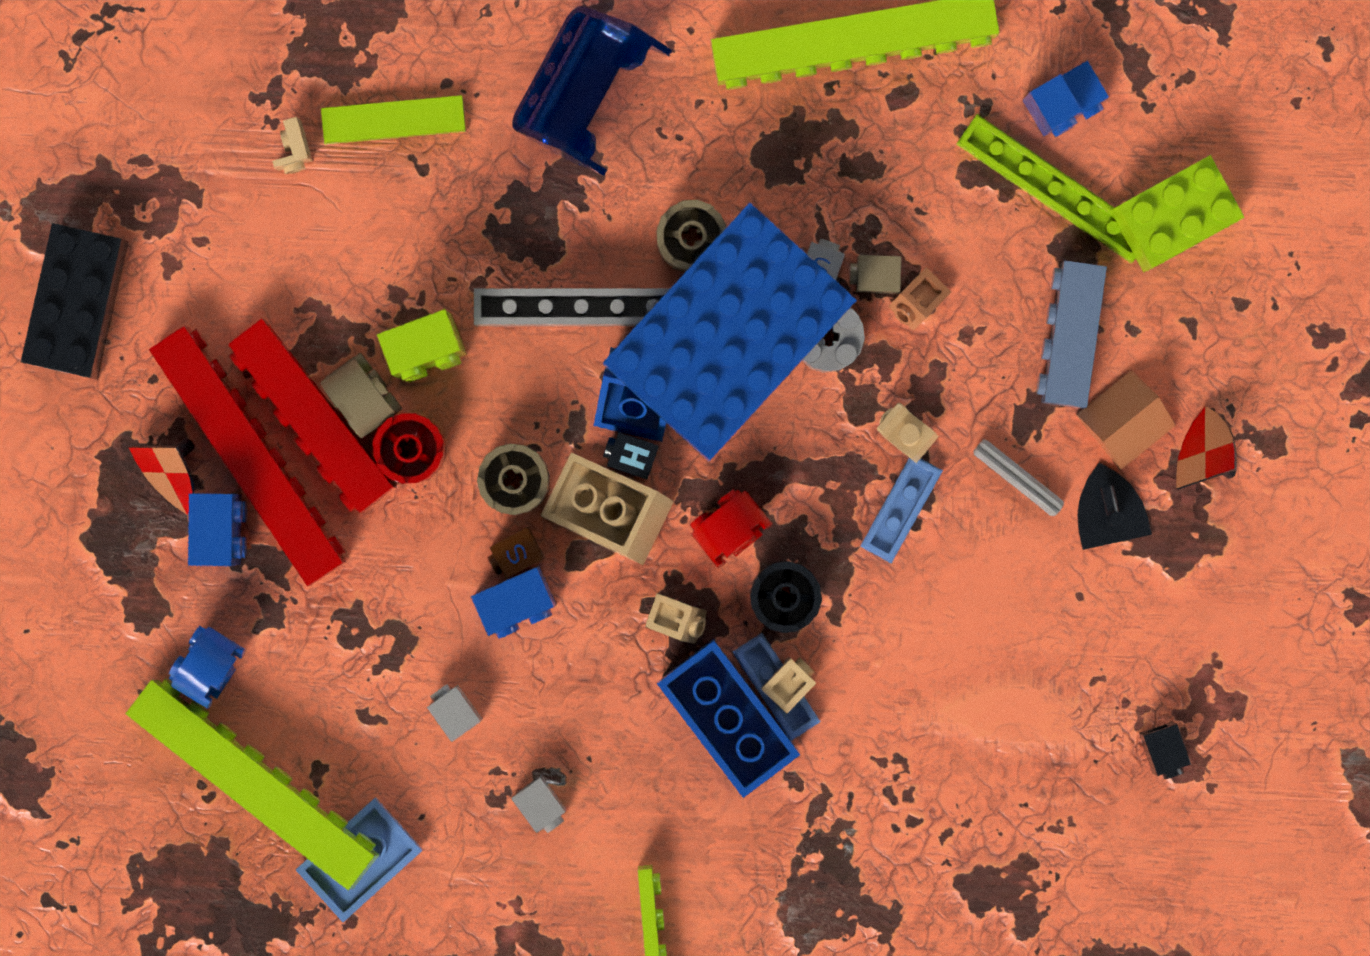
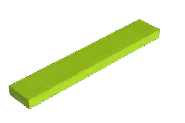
(1045, 183)

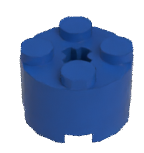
(206, 666)

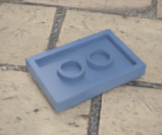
(395, 851)

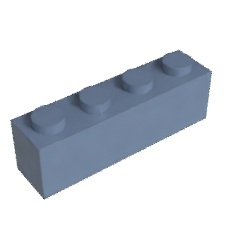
(1072, 334)

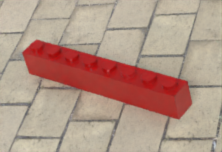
(247, 454)

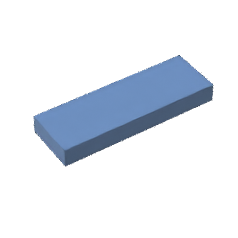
(901, 509)
(760, 665)

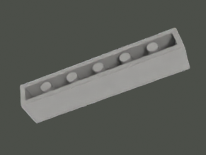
(564, 306)

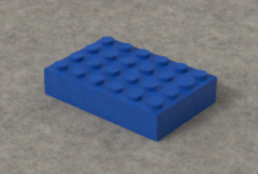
(729, 332)

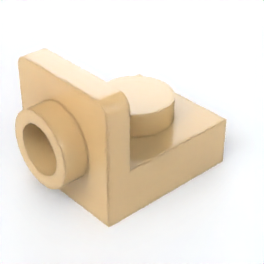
(295, 141)
(906, 432)
(676, 619)
(789, 684)

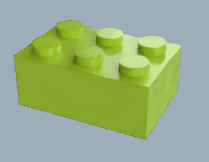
(1177, 214)
(422, 345)

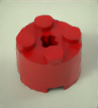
(389, 453)
(730, 527)

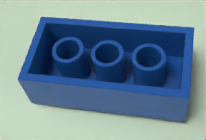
(728, 718)

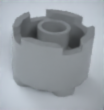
(843, 351)

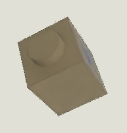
(876, 274)

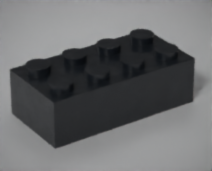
(74, 301)

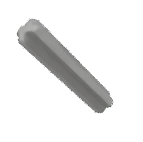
(1018, 477)

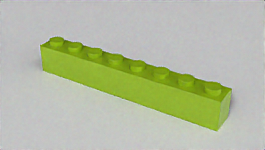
(853, 39)
(253, 784)

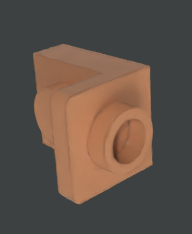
(919, 299)

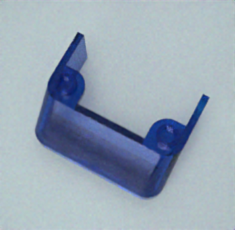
(576, 79)

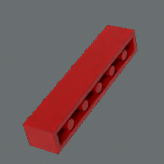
(310, 415)

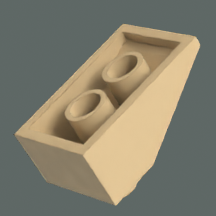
(607, 508)

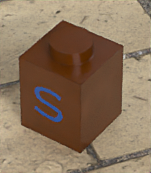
(515, 553)

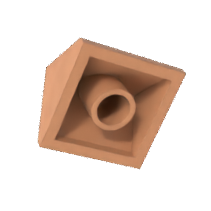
(1126, 419)

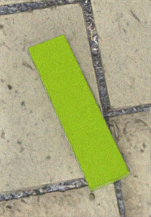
(393, 119)

